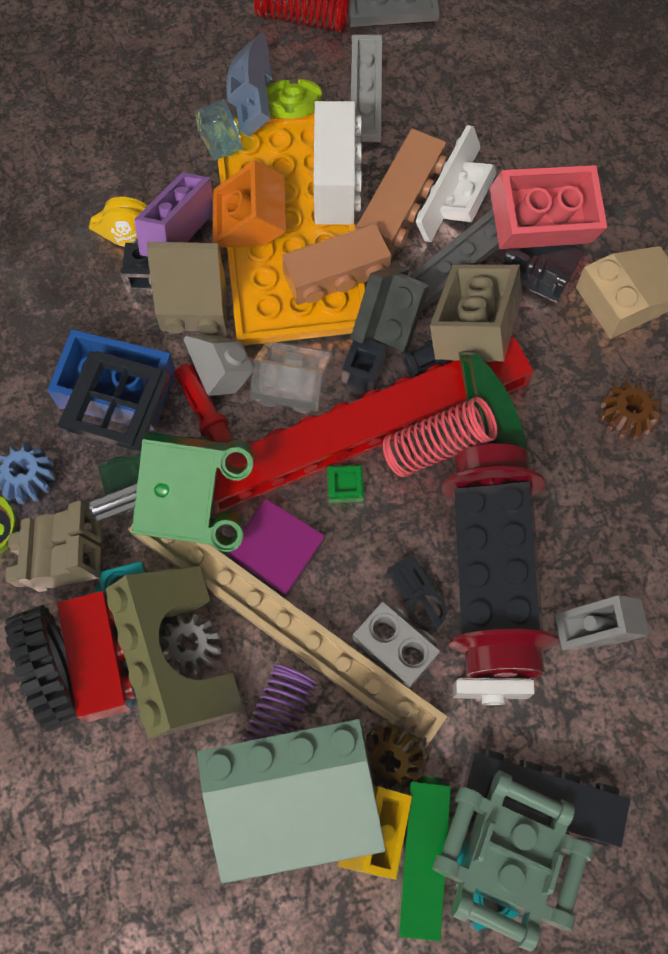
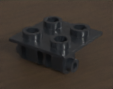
(545, 268)

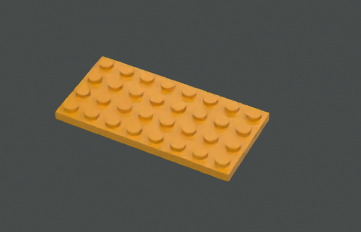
(259, 289)

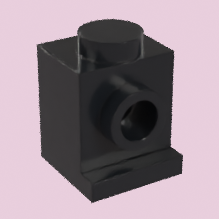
(135, 269)
(366, 356)

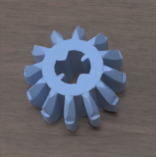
(37, 471)

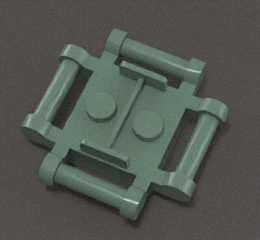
(513, 861)

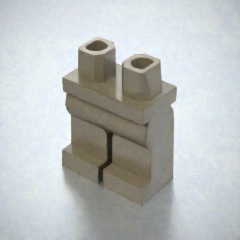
(54, 548)

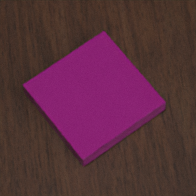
(276, 547)

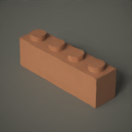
(404, 187)

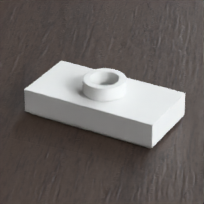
(493, 690)

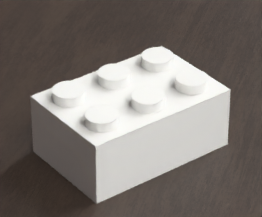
(336, 162)

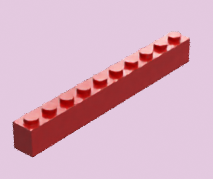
(357, 427)

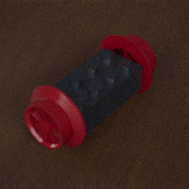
(498, 563)

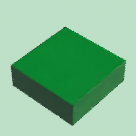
(345, 484)

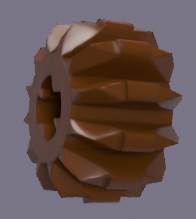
(643, 409)

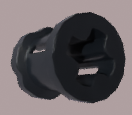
(420, 359)

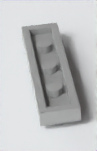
(367, 84)

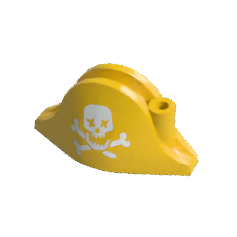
(117, 220)

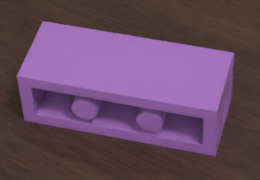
(176, 211)

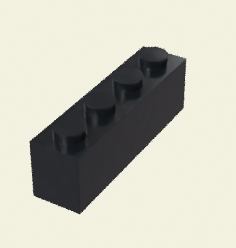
(598, 813)

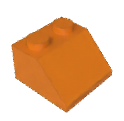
(249, 207)

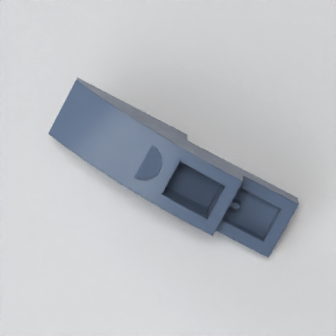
(247, 84)

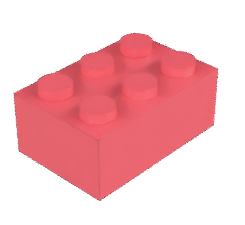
(548, 206)

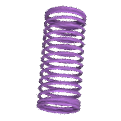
(293, 676)

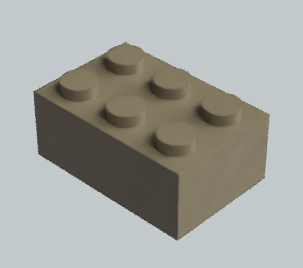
(477, 312)

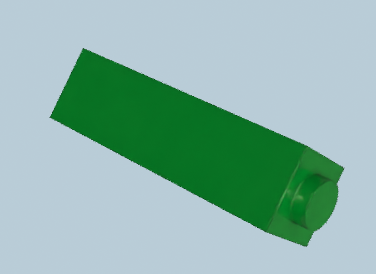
(423, 840)

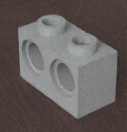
(389, 652)

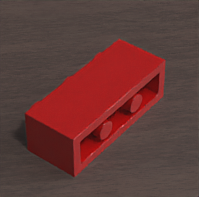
(94, 658)

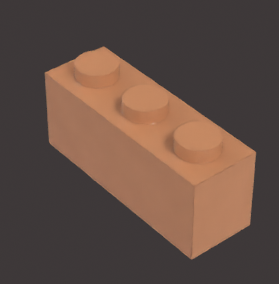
(335, 264)

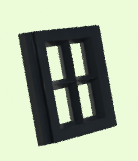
(85, 389)

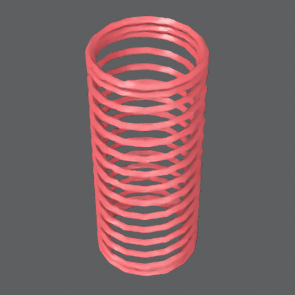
(478, 431)

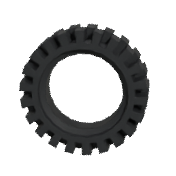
(42, 666)

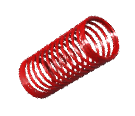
(340, 16)

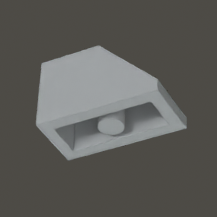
(219, 363)
(602, 623)

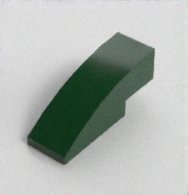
(483, 383)

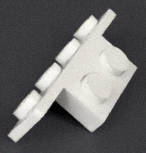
(458, 188)

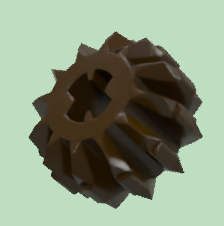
(396, 753)

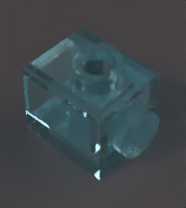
(218, 130)

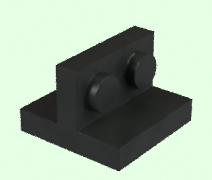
(390, 308)

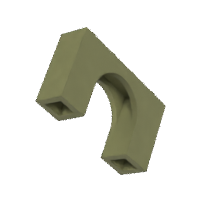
(165, 697)

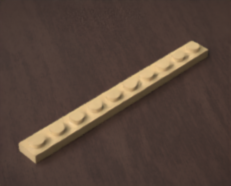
(302, 635)

